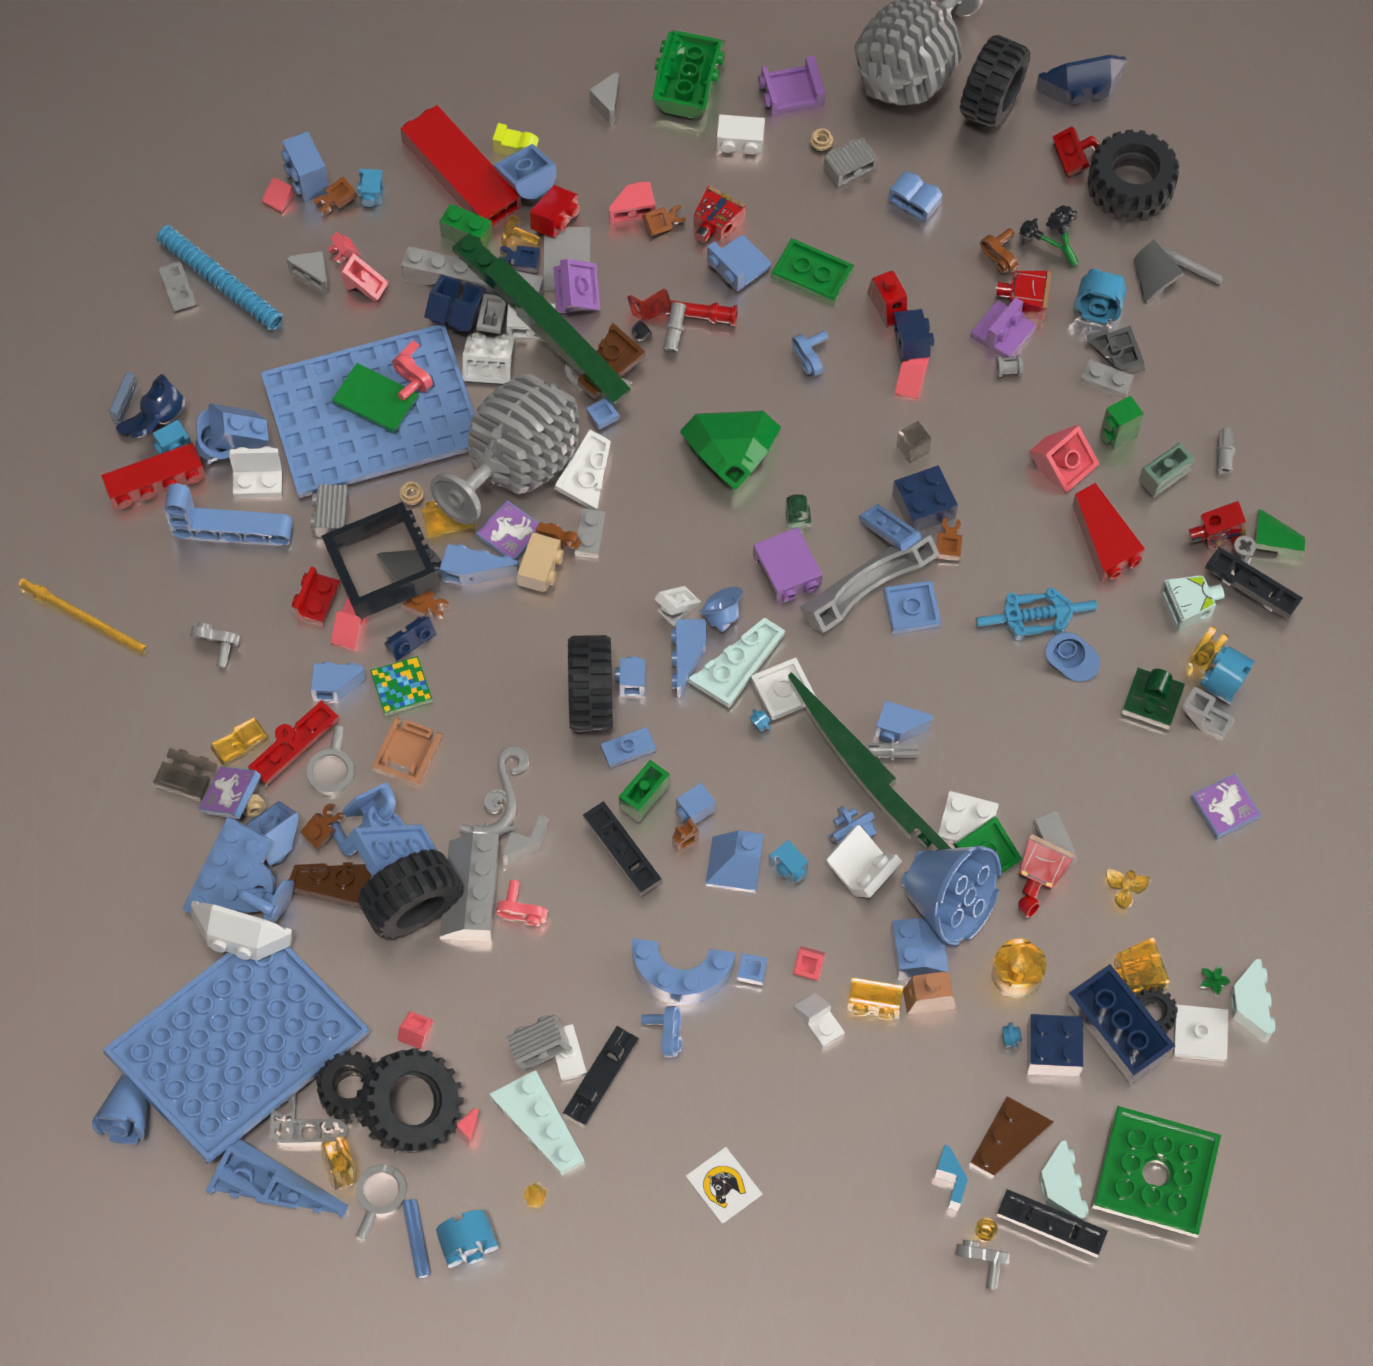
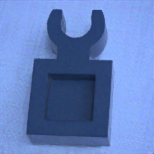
(523, 258)

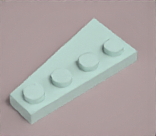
(732, 670)
(537, 1117)

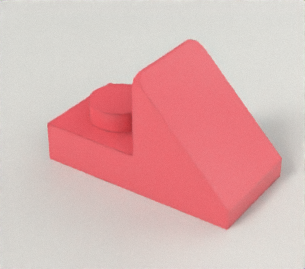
(364, 278)
(911, 378)
(347, 627)

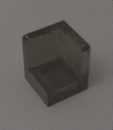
(913, 442)

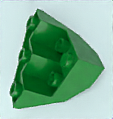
(731, 441)

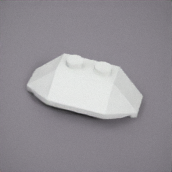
(239, 932)

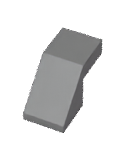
(1206, 717)
(522, 846)

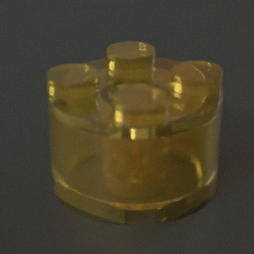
(1012, 981)

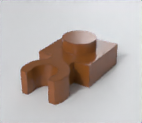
(337, 194)
(660, 221)
(555, 531)
(949, 542)
(425, 603)
(320, 828)
(685, 836)

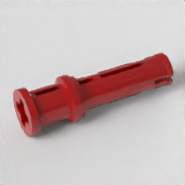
(714, 313)

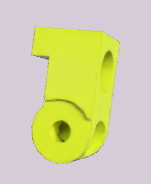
(511, 141)

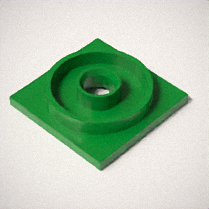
(1184, 1152)

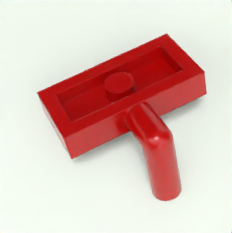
(1072, 150)

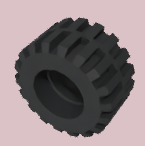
(332, 1075)

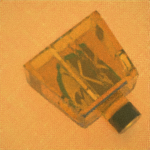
(1142, 967)

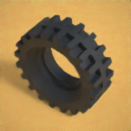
(377, 1109)

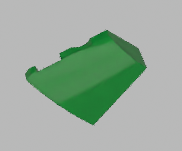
(1278, 537)

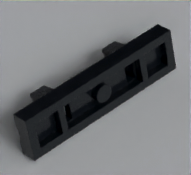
(1253, 583)
(622, 848)
(600, 1077)
(1052, 1223)

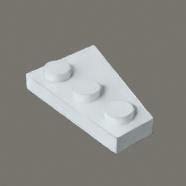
(585, 471)

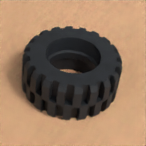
(994, 81)
(1139, 151)
(590, 683)
(409, 893)

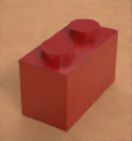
(554, 211)

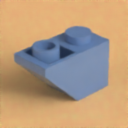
(335, 681)

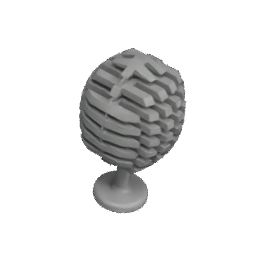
(911, 49)
(514, 441)

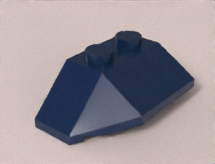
(1082, 79)

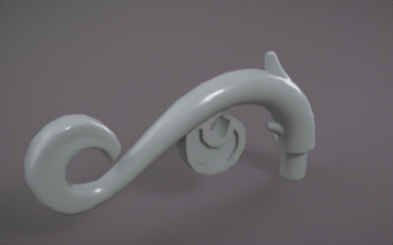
(507, 796)

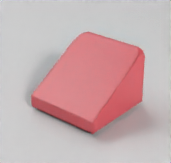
(278, 194)
(809, 963)
(414, 1030)
(465, 1126)

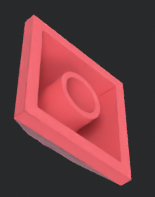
(1064, 457)

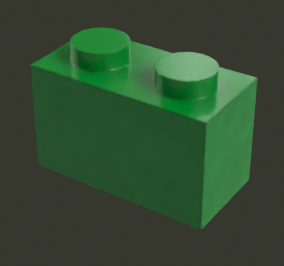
(459, 222)
(1121, 422)
(644, 790)

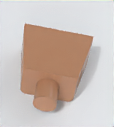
(930, 993)

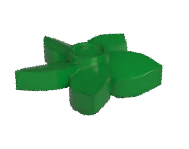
(1214, 980)

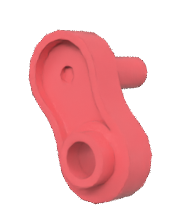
(418, 378)
(510, 909)

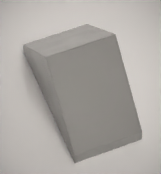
(605, 96)
(310, 269)
(492, 314)

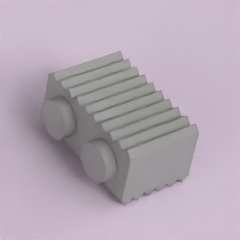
(850, 162)
(331, 508)
(538, 1042)

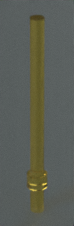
(43, 594)

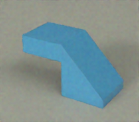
(950, 1170)

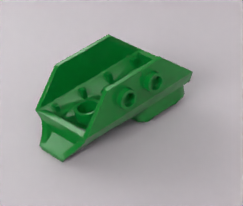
(687, 72)

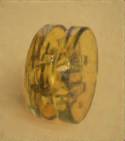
(1207, 650)
(338, 1163)

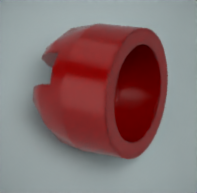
(1028, 906)

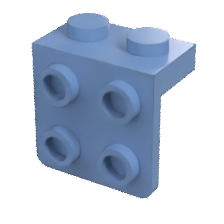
(737, 261)

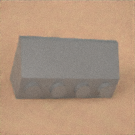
(476, 866)

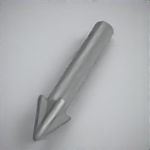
(1194, 267)

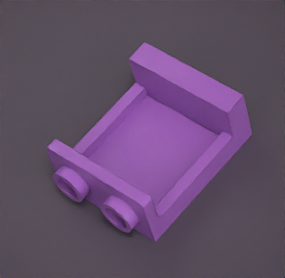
(792, 88)
(788, 565)

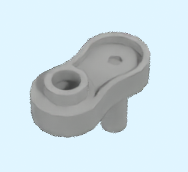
(205, 632)
(972, 1250)

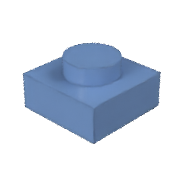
(602, 413)
(752, 969)

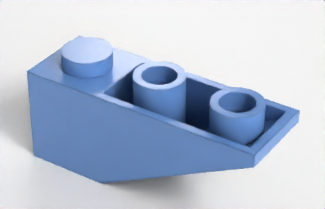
(471, 567)
(690, 649)

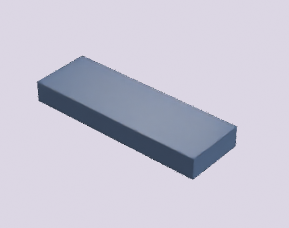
(890, 527)

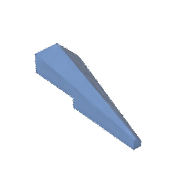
(255, 1175)

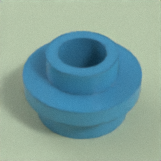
(760, 720)
(1012, 1035)

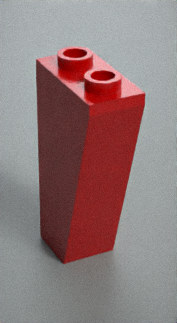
(1106, 534)

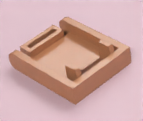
(409, 749)

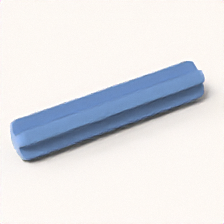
(416, 1238)

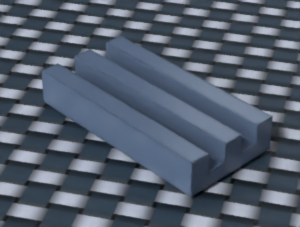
(123, 398)

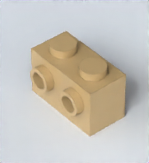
(540, 562)

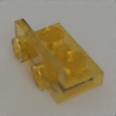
(438, 522)
(875, 999)

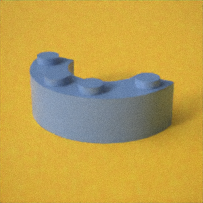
(677, 985)

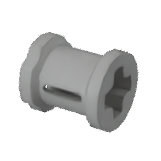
(1009, 365)
(1242, 549)

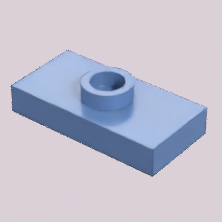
(628, 747)

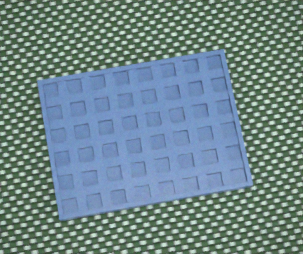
(341, 448)

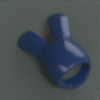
(157, 407)

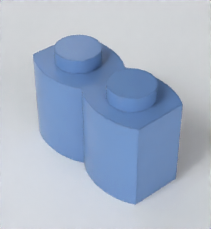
(915, 196)

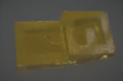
(239, 743)

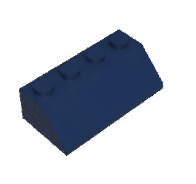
(1120, 1023)

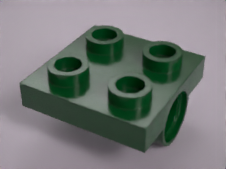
(1153, 697)

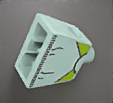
(1190, 599)

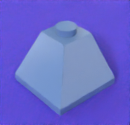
(280, 825)
(735, 860)

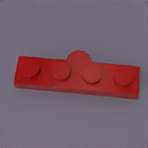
(293, 742)

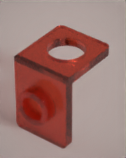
(651, 307)

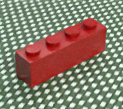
(153, 476)

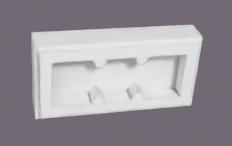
(571, 1062)

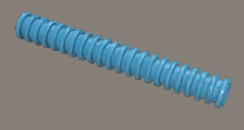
(219, 277)

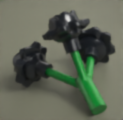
(1058, 220)

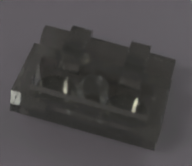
(182, 780)

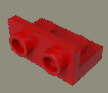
(315, 597)

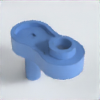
(810, 361)
(671, 1020)

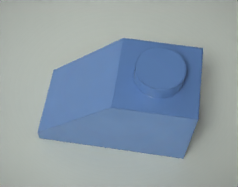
(901, 723)

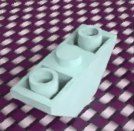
(1251, 1002)
(1061, 1185)

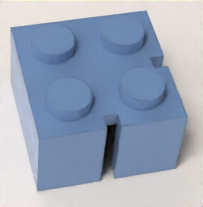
(304, 166)

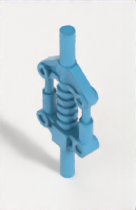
(1013, 617)

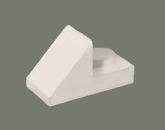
(676, 603)
(819, 1020)

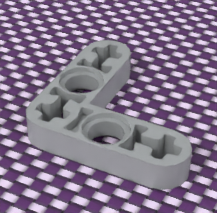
(296, 1127)

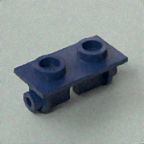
(416, 634)

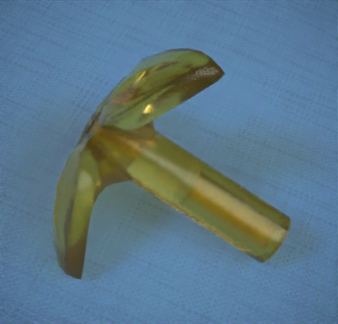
(511, 230)
(1126, 884)

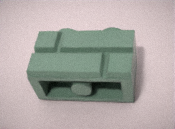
(1166, 469)

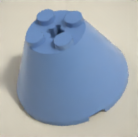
(954, 889)

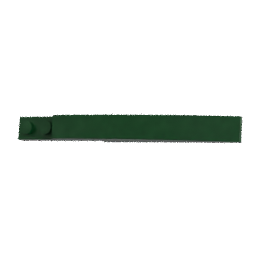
(542, 318)
(866, 769)

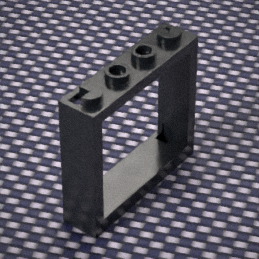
(397, 591)

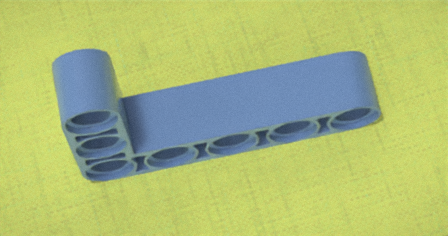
(223, 525)

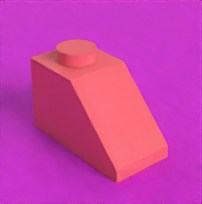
(632, 203)

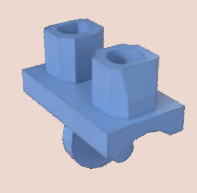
(845, 817)

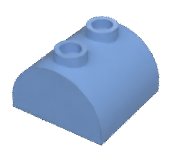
(528, 172)

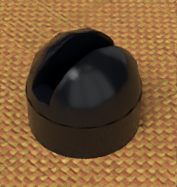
(641, 331)

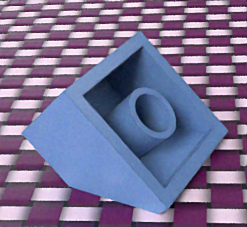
(237, 428)
(917, 948)

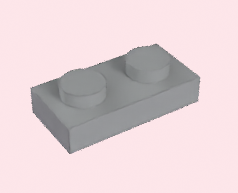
(1107, 379)
(590, 532)

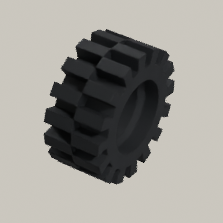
(1164, 1002)

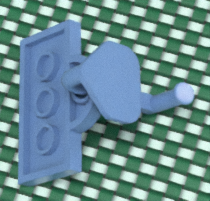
(382, 833)
(235, 873)

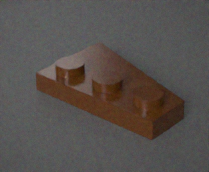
(618, 352)
(331, 883)
(1008, 1136)

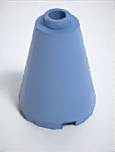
(122, 1114)

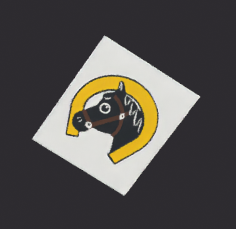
(724, 1185)

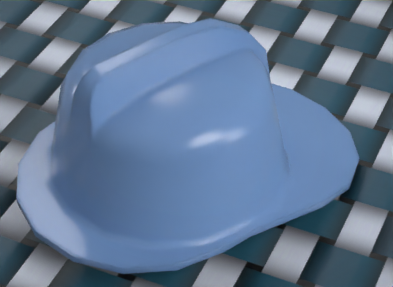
(204, 440)
(722, 607)
(1073, 656)

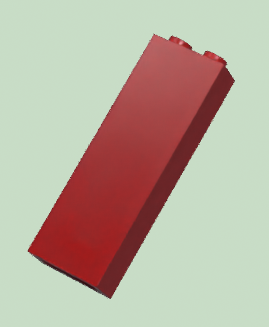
(459, 166)

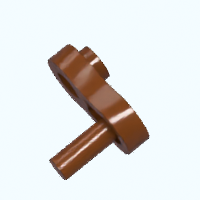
(995, 251)

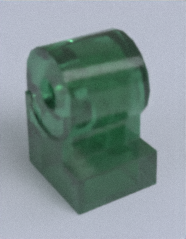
(797, 512)

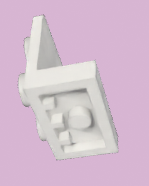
(488, 358)
(256, 472)
(861, 863)

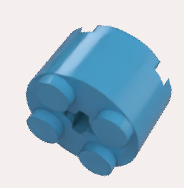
(1100, 296)
(1228, 674)
(466, 1238)

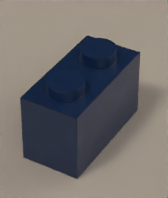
(913, 334)

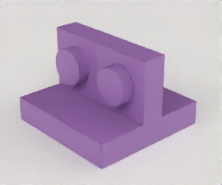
(576, 286)
(1003, 328)

